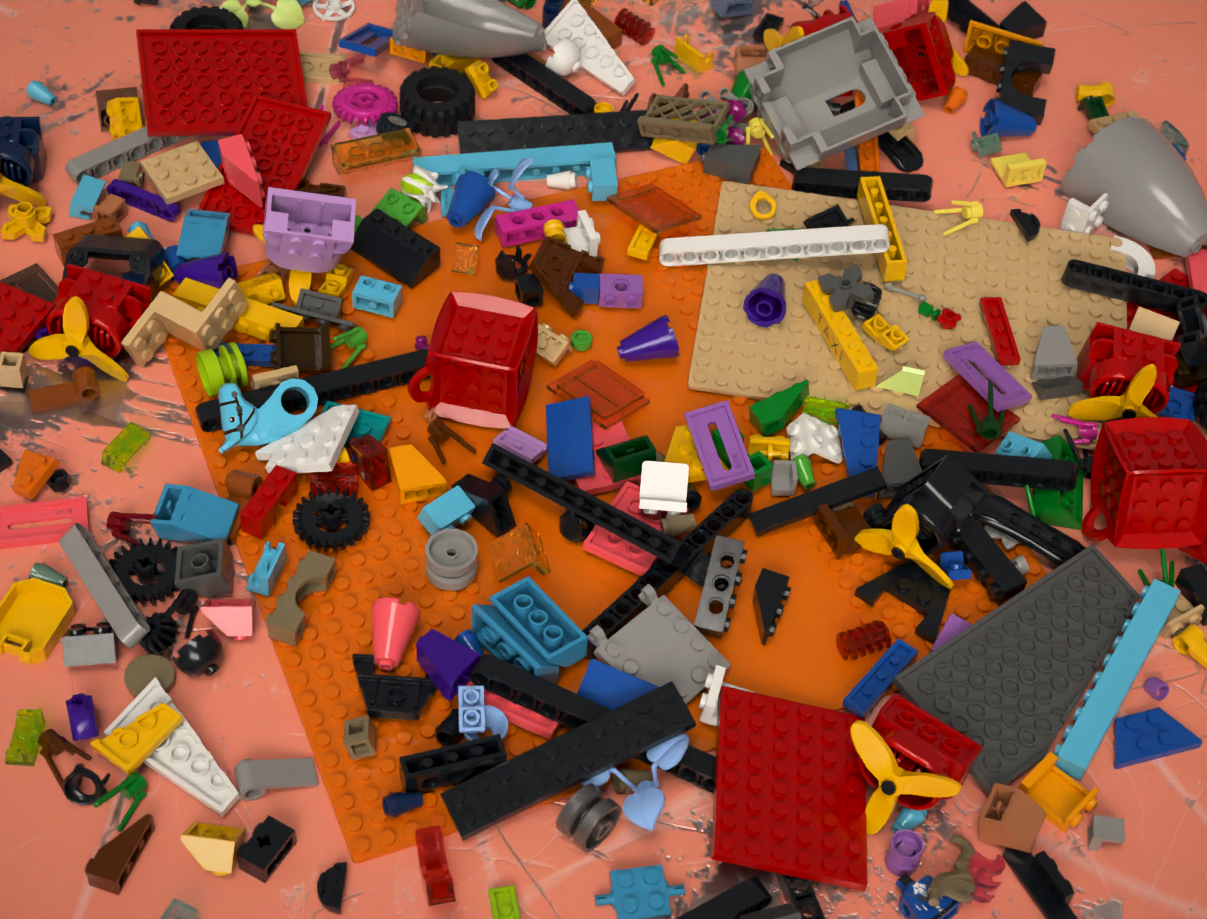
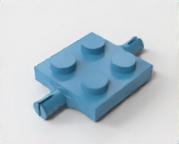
(640, 893)

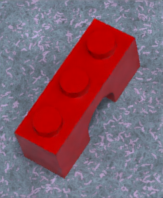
(259, 512)

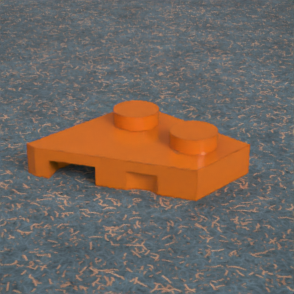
(33, 473)

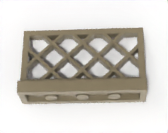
(683, 129)

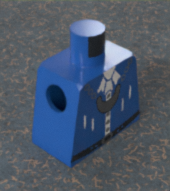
(914, 900)

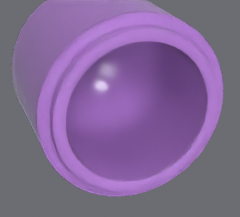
(1154, 684)

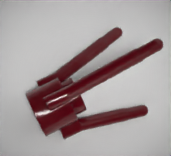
(121, 522)

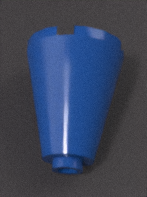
(1006, 120)
(469, 198)

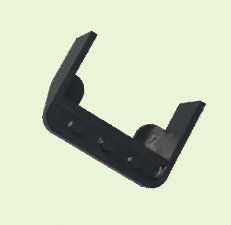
(143, 254)

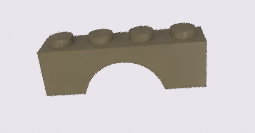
(312, 575)

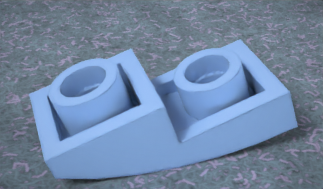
(471, 709)

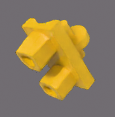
(480, 78)
(771, 447)

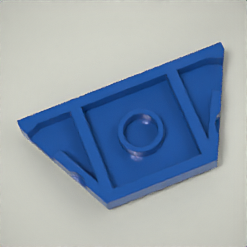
(1150, 737)

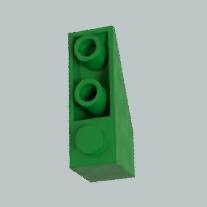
(775, 411)

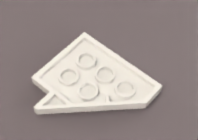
(314, 445)

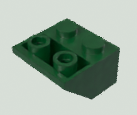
(626, 457)

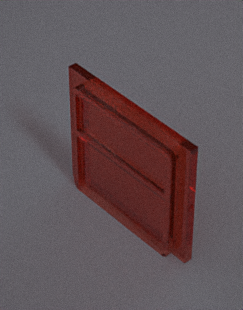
(950, 410)

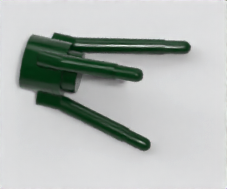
(989, 426)

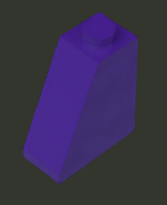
(445, 662)

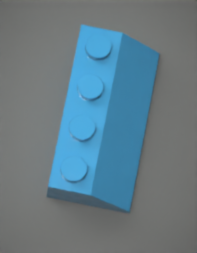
(541, 622)
(506, 643)

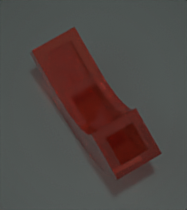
(433, 866)

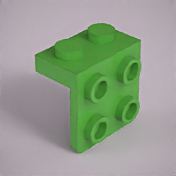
(401, 208)

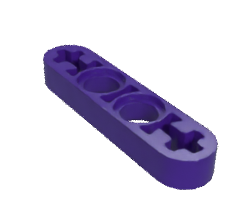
(160, 208)

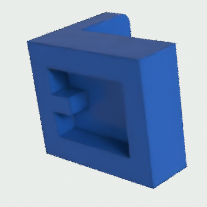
(953, 566)

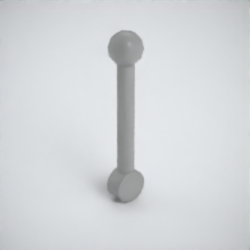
(889, 287)

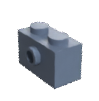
(733, 8)

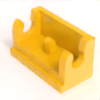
(692, 56)

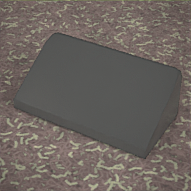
(1058, 387)

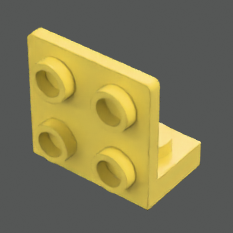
(1018, 169)

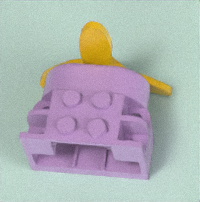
(306, 233)

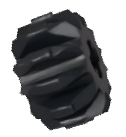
(867, 309)
(162, 634)

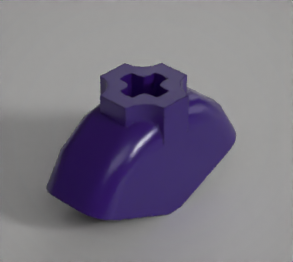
(82, 717)

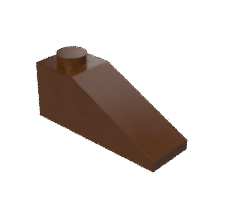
(119, 856)

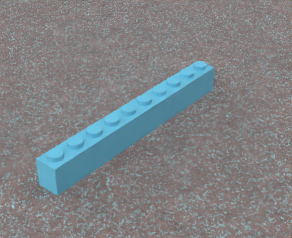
(547, 161)
(1116, 679)

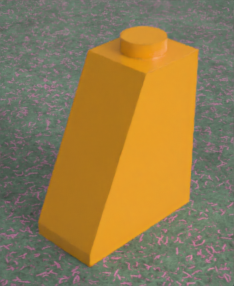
(414, 475)

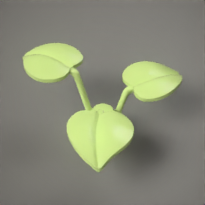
(286, 14)

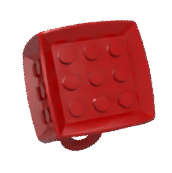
(479, 360)
(1149, 484)

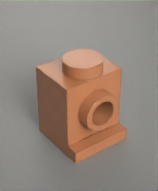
(111, 206)

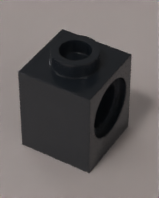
(529, 290)

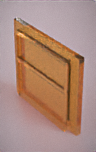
(653, 208)
(610, 394)

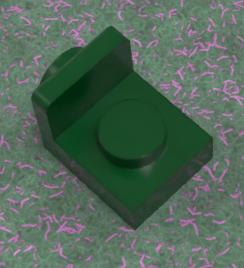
(1093, 107)

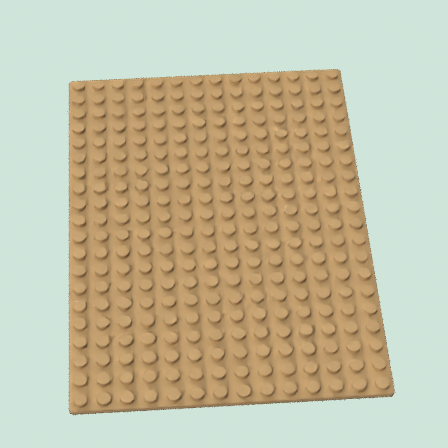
(951, 272)

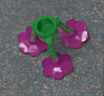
(730, 135)

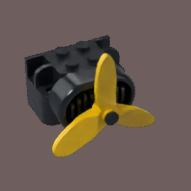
(926, 515)

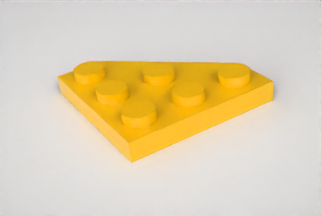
(683, 451)

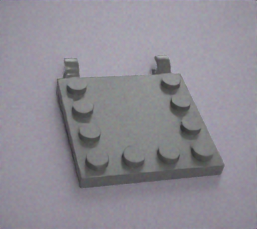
(660, 647)

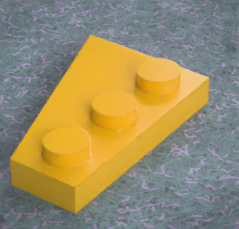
(137, 741)

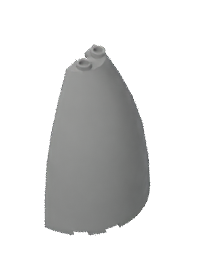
(466, 28)
(1147, 184)

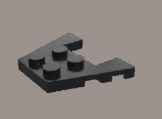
(915, 588)
(392, 695)

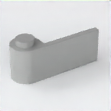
(257, 776)

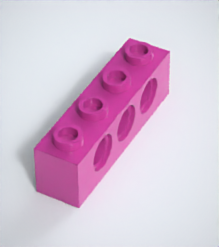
(528, 224)

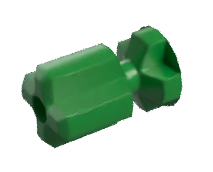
(927, 310)

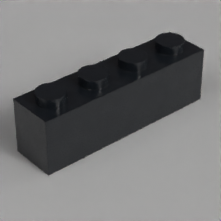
(988, 561)

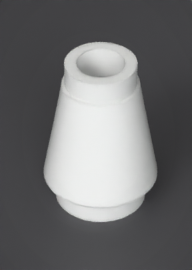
(563, 180)

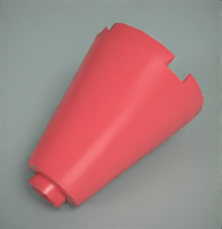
(392, 630)

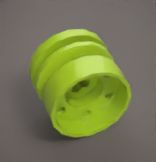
(216, 371)

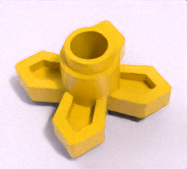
(26, 220)

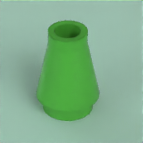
(805, 472)

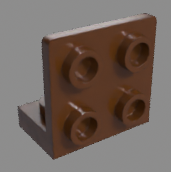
(840, 528)

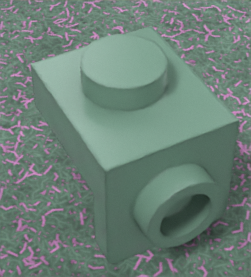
(986, 145)

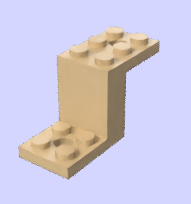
(175, 317)

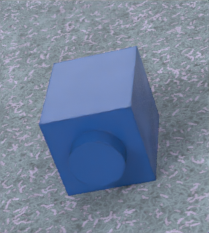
(585, 287)

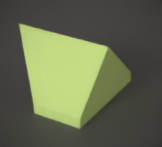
(905, 381)

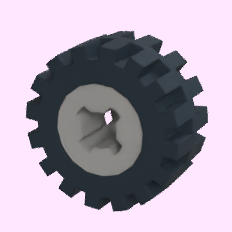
(392, 122)

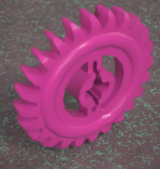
(366, 106)

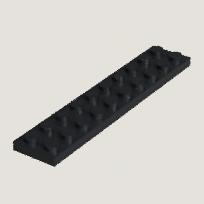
(554, 131)
(567, 760)

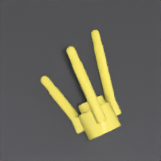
(757, 128)
(970, 210)

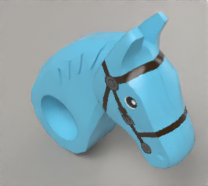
(252, 426)

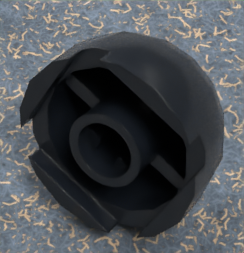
(200, 655)

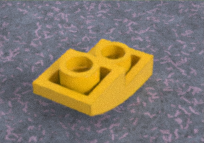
(337, 281)
(884, 334)

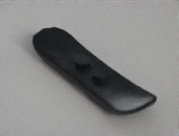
(902, 153)
(1026, 529)

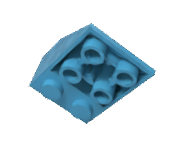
(203, 234)
(193, 515)

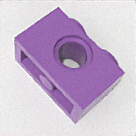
(620, 290)

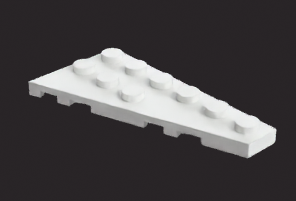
(596, 54)
(182, 755)

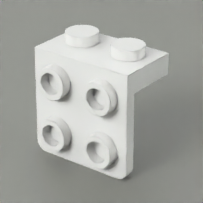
(1083, 218)
(583, 235)
(813, 436)
(663, 487)
(709, 701)

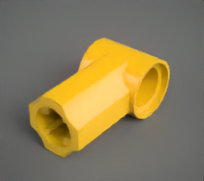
(1103, 89)
(1192, 642)

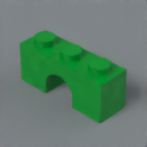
(761, 465)

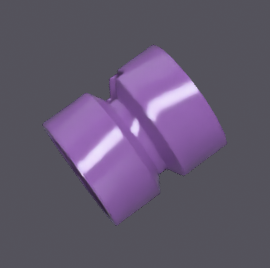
(904, 852)

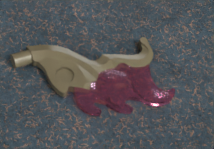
(970, 879)

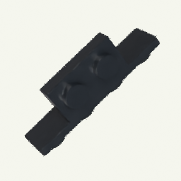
(964, 10)
(1042, 882)

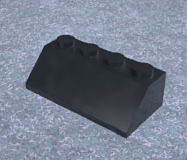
(395, 248)

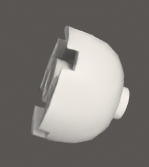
(565, 58)

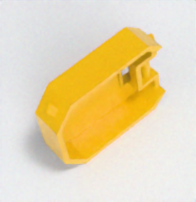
(34, 617)

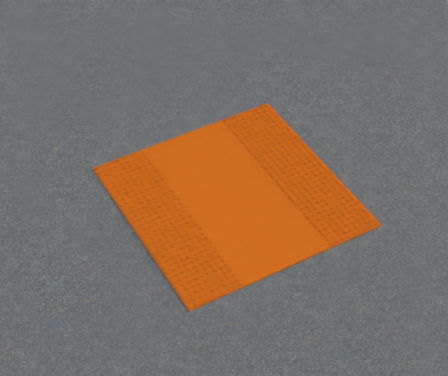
(389, 561)

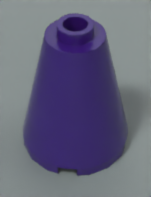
(208, 270)
(767, 301)
(650, 342)

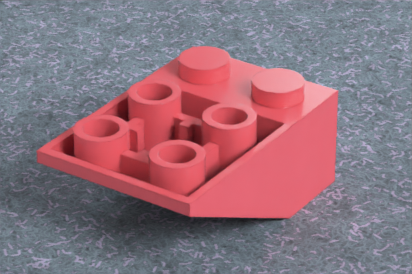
(897, 11)
(241, 167)

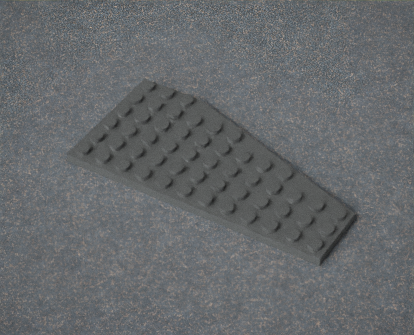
(1024, 665)

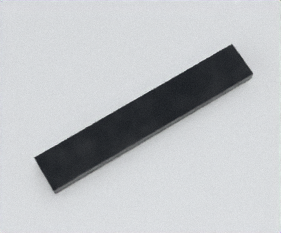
(807, 503)

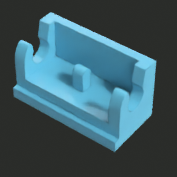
(86, 197)
(267, 569)

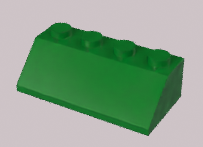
(1060, 507)

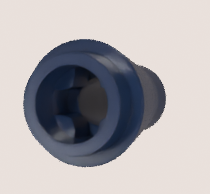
(401, 802)

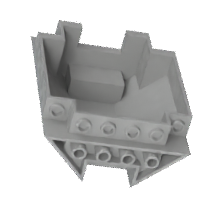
(818, 67)

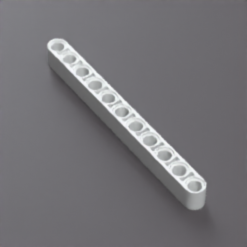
(774, 245)

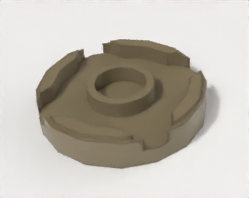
(145, 669)

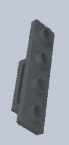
(320, 307)

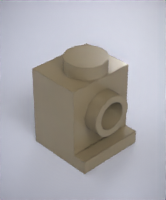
(132, 173)
(360, 737)

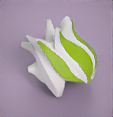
(421, 186)

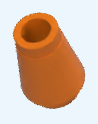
(955, 99)

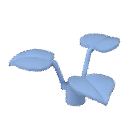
(515, 202)
(648, 801)

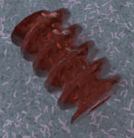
(634, 27)
(863, 639)

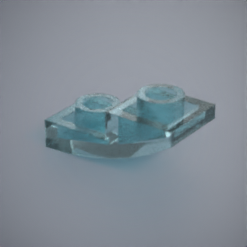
(1174, 136)

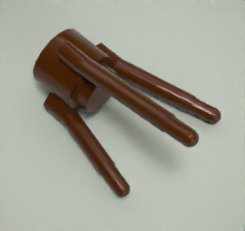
(441, 433)
(55, 744)

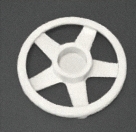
(333, 6)

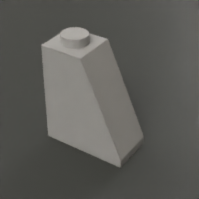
(1053, 355)

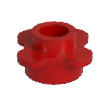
(948, 319)

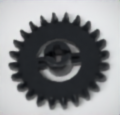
(331, 519)
(142, 562)

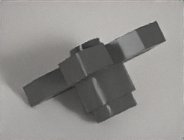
(847, 289)

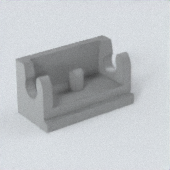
(903, 424)

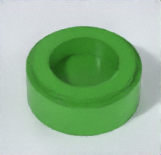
(581, 340)

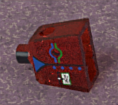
(371, 460)

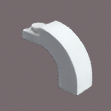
(1137, 258)

